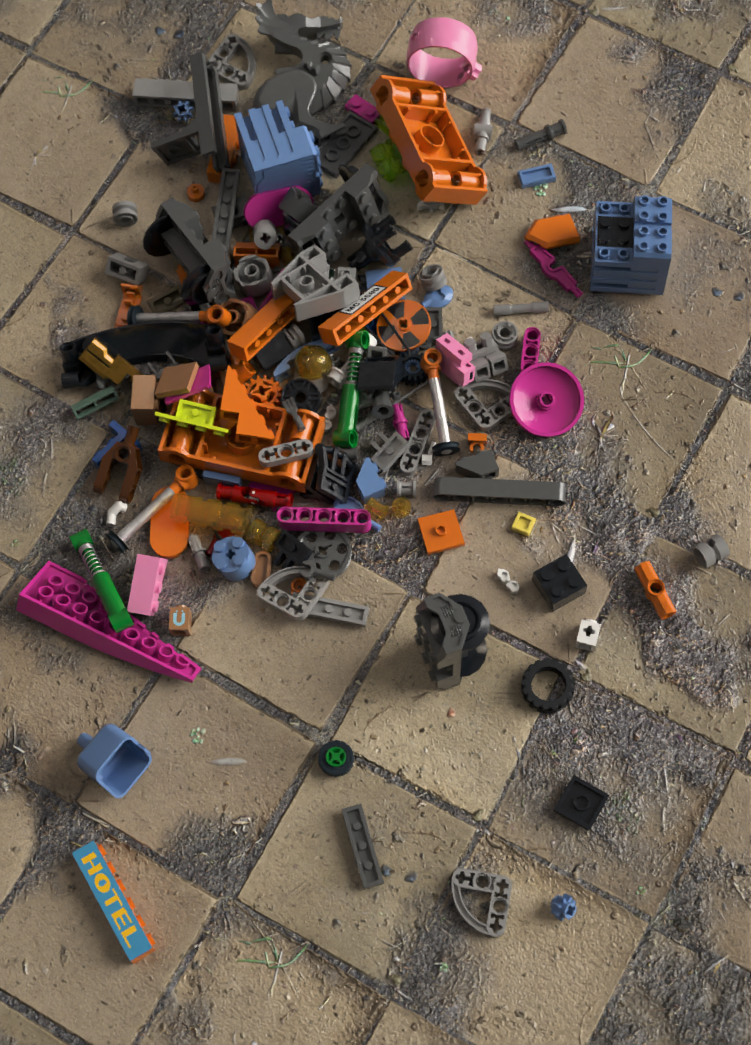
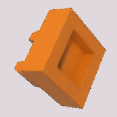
(477, 439)

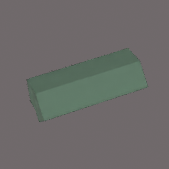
(92, 399)

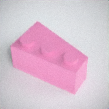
(146, 584)

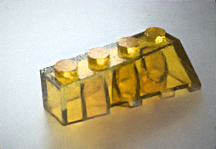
(211, 513)

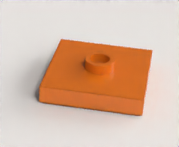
(441, 532)

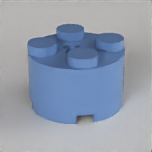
(233, 558)

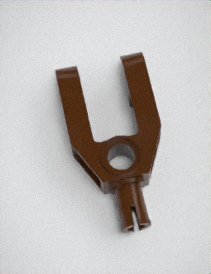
(134, 469)

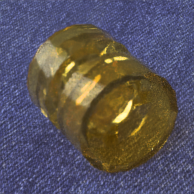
(261, 534)

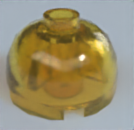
(312, 362)

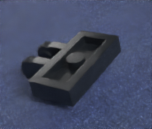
(293, 548)

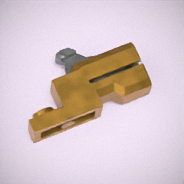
(105, 365)

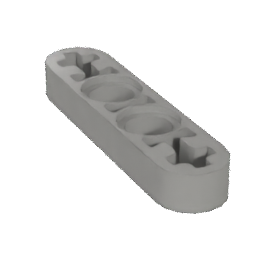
(417, 442)

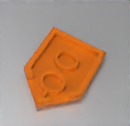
(553, 232)

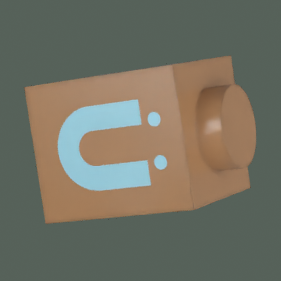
(180, 621)

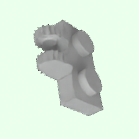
(390, 451)

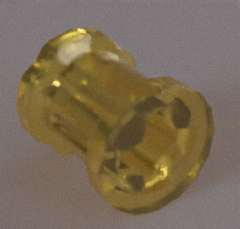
(377, 508)

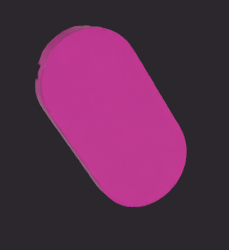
(265, 206)

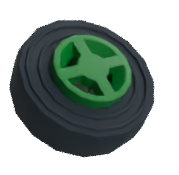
(336, 751)

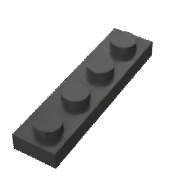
(362, 846)

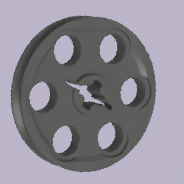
(331, 550)

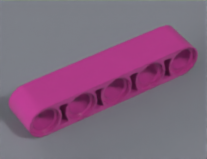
(333, 515)

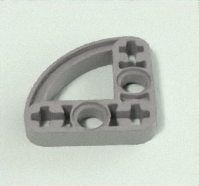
(223, 66)
(487, 414)
(299, 601)
(491, 888)

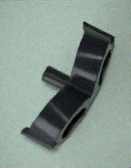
(363, 287)

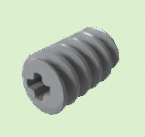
(265, 241)

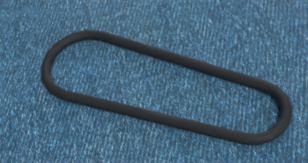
(409, 352)

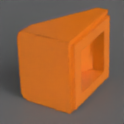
(131, 288)

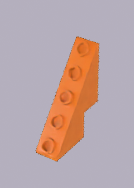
(240, 408)

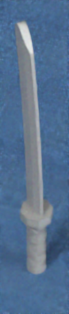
(368, 420)

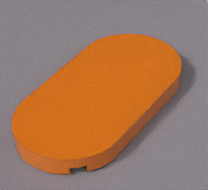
(167, 536)

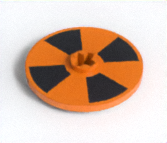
(408, 313)

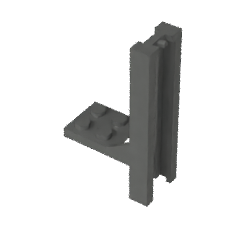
(207, 123)

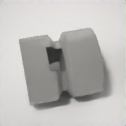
(712, 550)

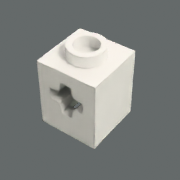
(587, 642)

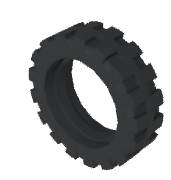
(553, 666)

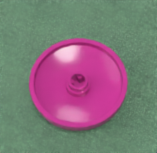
(546, 399)

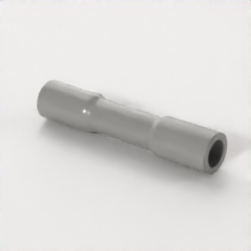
(508, 309)

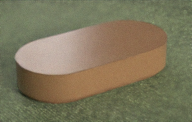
(262, 568)

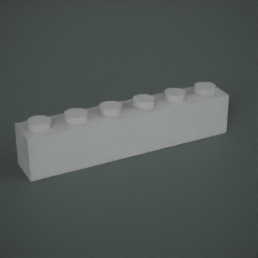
(169, 93)

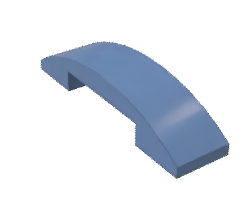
(283, 370)

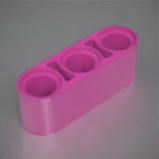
(530, 346)

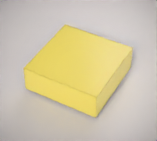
(523, 524)

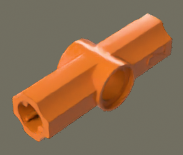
(649, 579)

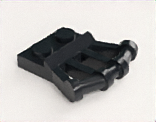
(333, 483)

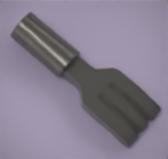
(291, 409)

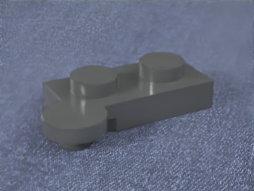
(436, 327)

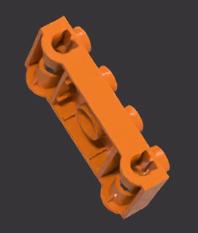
(428, 140)
(226, 456)

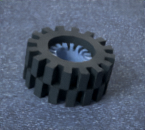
(413, 377)

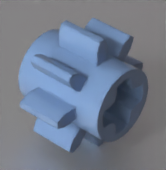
(185, 116)
(563, 907)

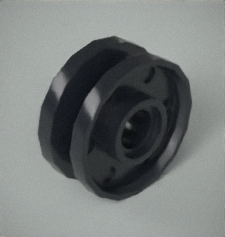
(302, 387)

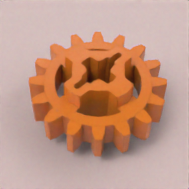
(270, 389)

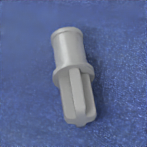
(199, 553)

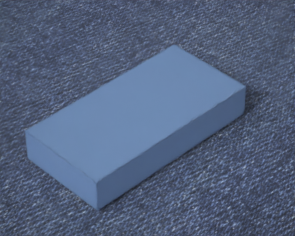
(536, 176)
(215, 478)

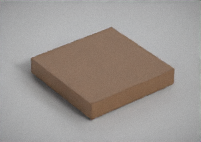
(176, 380)

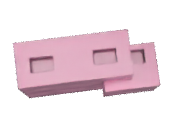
(455, 360)

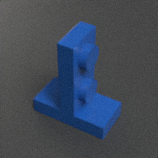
(120, 434)

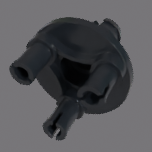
(376, 246)

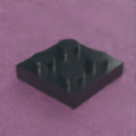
(581, 803)

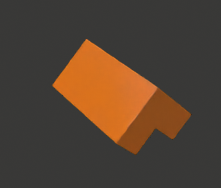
(272, 255)

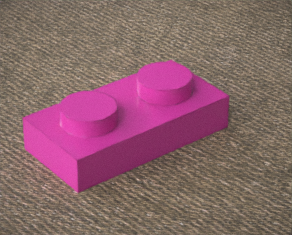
(362, 108)

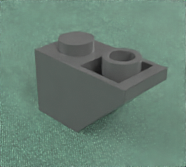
(478, 466)

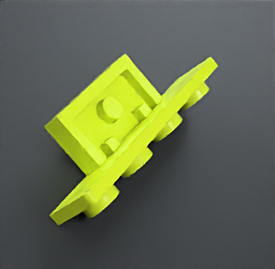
(196, 415)

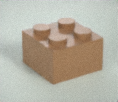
(144, 401)

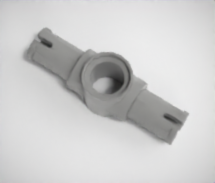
(482, 132)

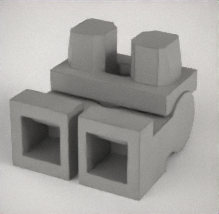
(486, 357)

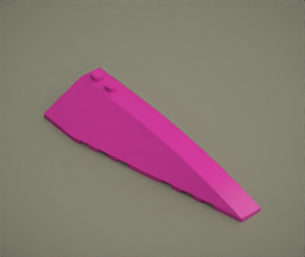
(74, 609)

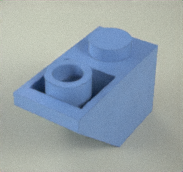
(369, 483)

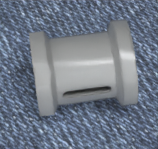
(406, 488)

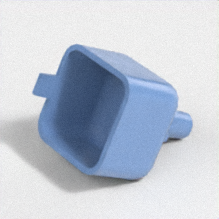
(113, 759)

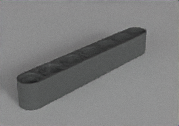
(499, 491)

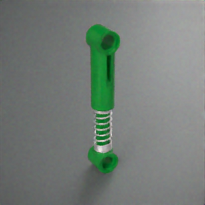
(346, 433)
(102, 582)

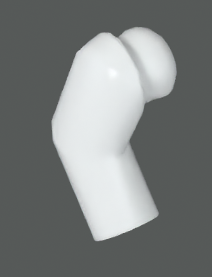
(112, 512)

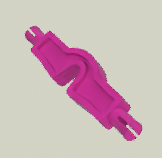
(558, 274)

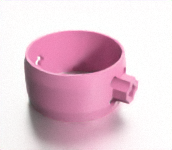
(444, 34)

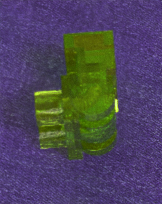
(388, 160)

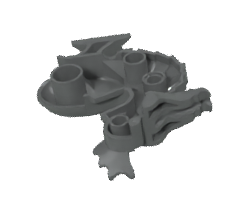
(311, 83)

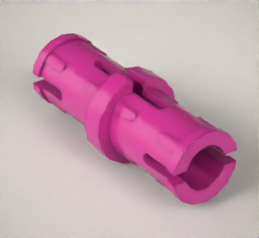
(400, 421)

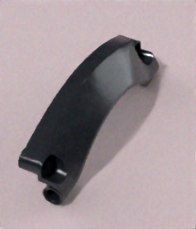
(147, 343)

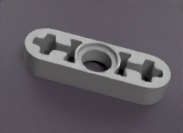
(301, 454)

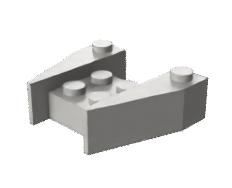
(312, 289)

